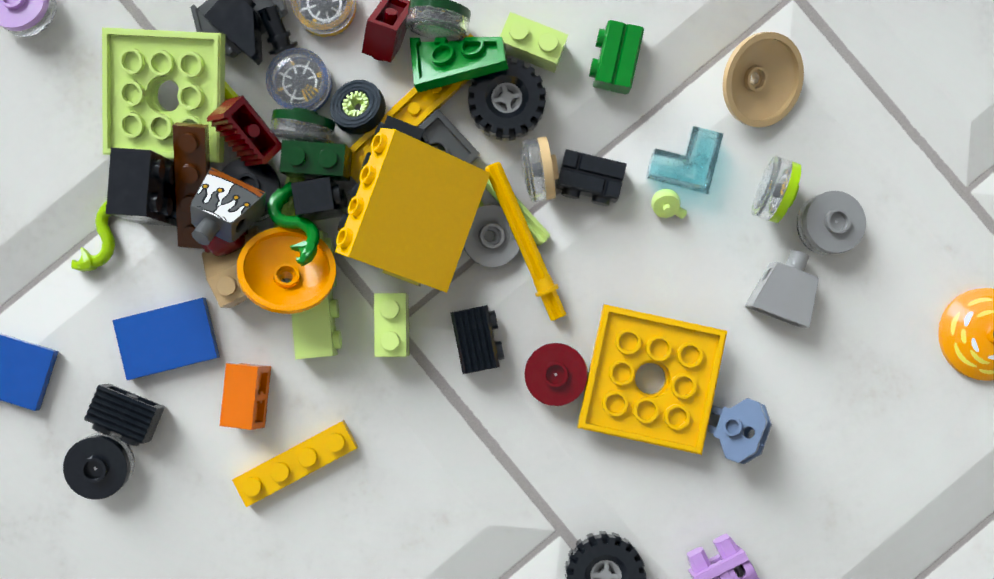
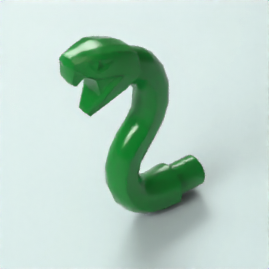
(306, 248)

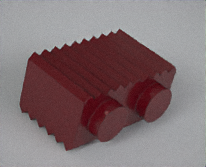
(245, 131)

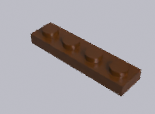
(190, 169)

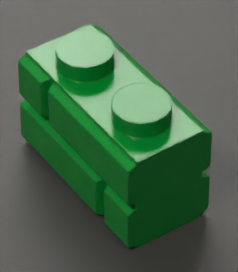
(617, 57)

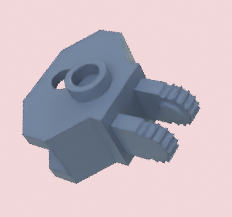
(735, 427)

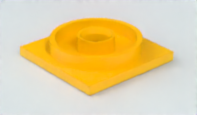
(677, 412)

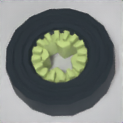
(347, 97)

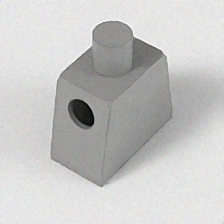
(786, 291)

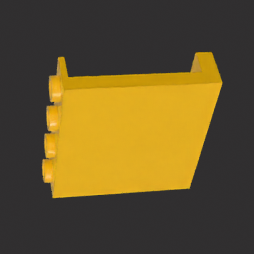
(412, 209)

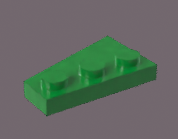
(451, 62)

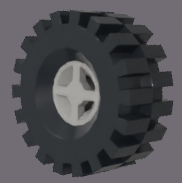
(504, 87)
(605, 551)

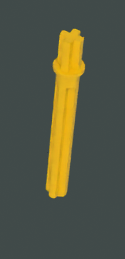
(541, 278)

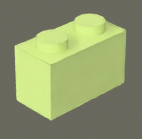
(533, 42)
(391, 325)

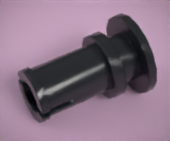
(276, 30)

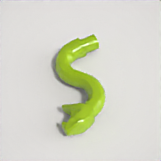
(91, 262)

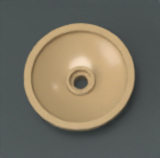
(775, 80)

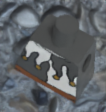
(224, 208)

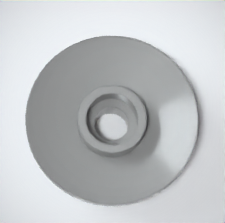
(501, 248)

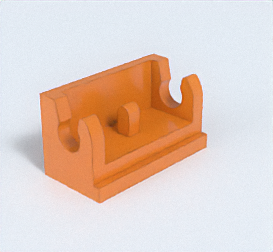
(245, 396)

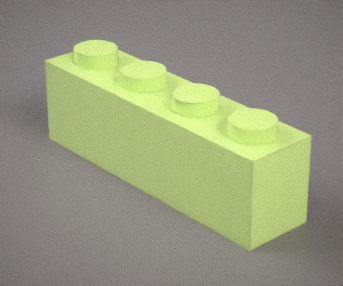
(315, 328)

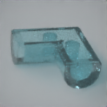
(689, 171)

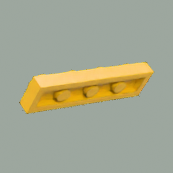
(295, 463)

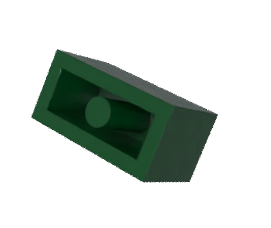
(315, 160)

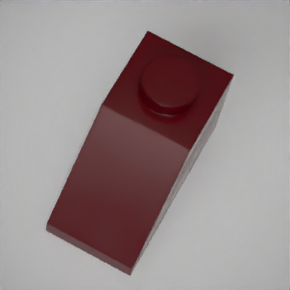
(386, 30)

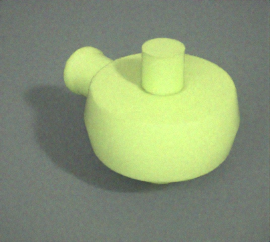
(667, 204)

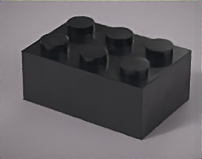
(141, 187)

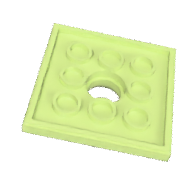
(136, 66)

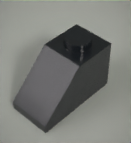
(239, 24)

